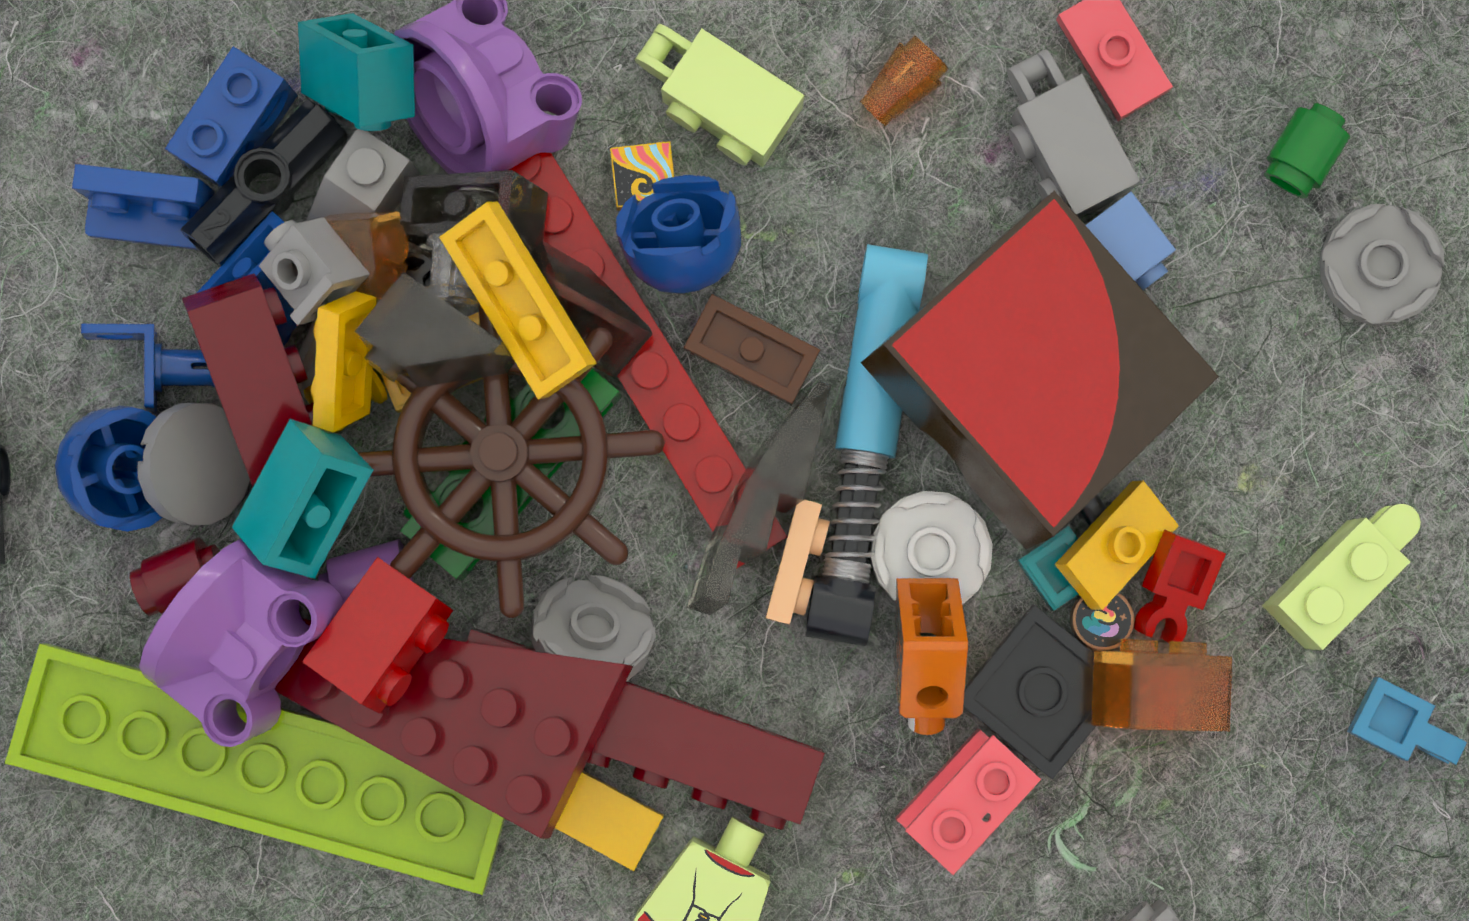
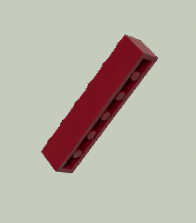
(703, 750)

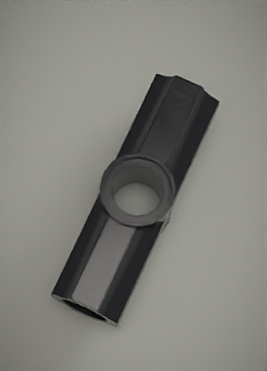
(291, 154)

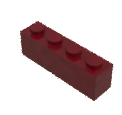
(250, 365)

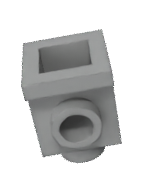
(310, 266)

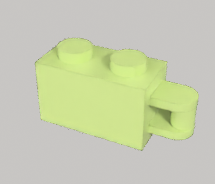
(722, 94)
(1344, 576)

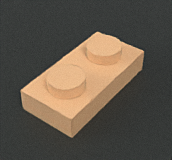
(805, 537)

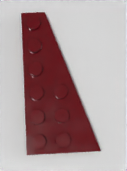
(484, 722)

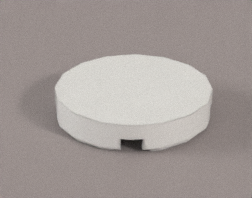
(931, 538)

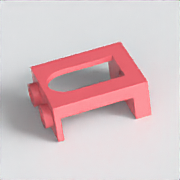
(951, 806)

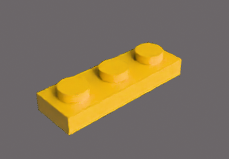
(517, 300)

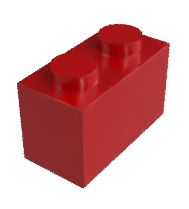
(379, 637)

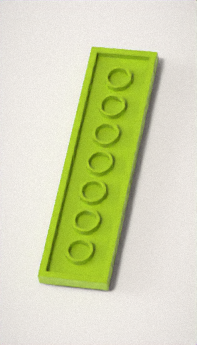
(292, 783)

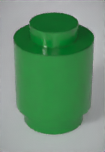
(1307, 150)

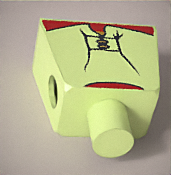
(711, 881)

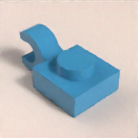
(1399, 723)

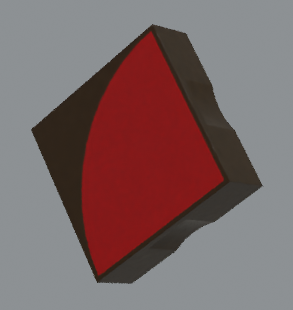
(1041, 371)

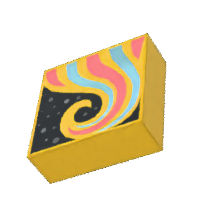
(639, 167)

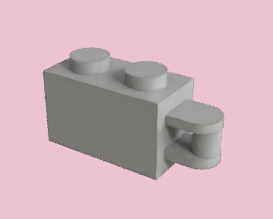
(1067, 138)

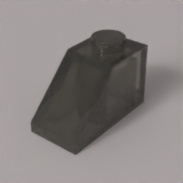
(592, 305)
(428, 339)

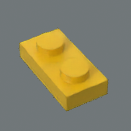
(341, 373)

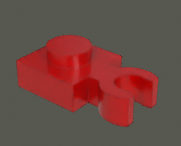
(1179, 577)

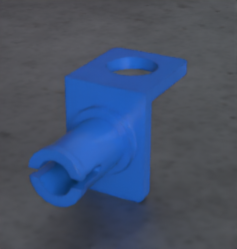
(161, 365)

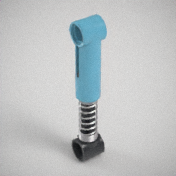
(867, 437)

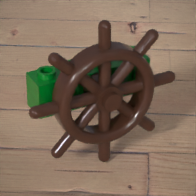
(509, 467)

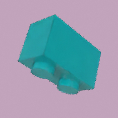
(357, 70)
(302, 499)

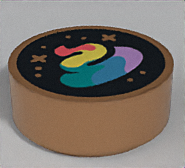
(1102, 627)

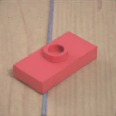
(1114, 55)

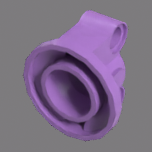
(484, 91)
(234, 640)

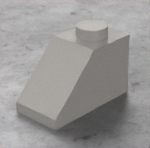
(363, 178)

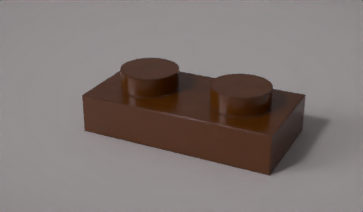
(751, 349)

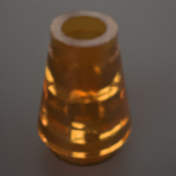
(904, 80)

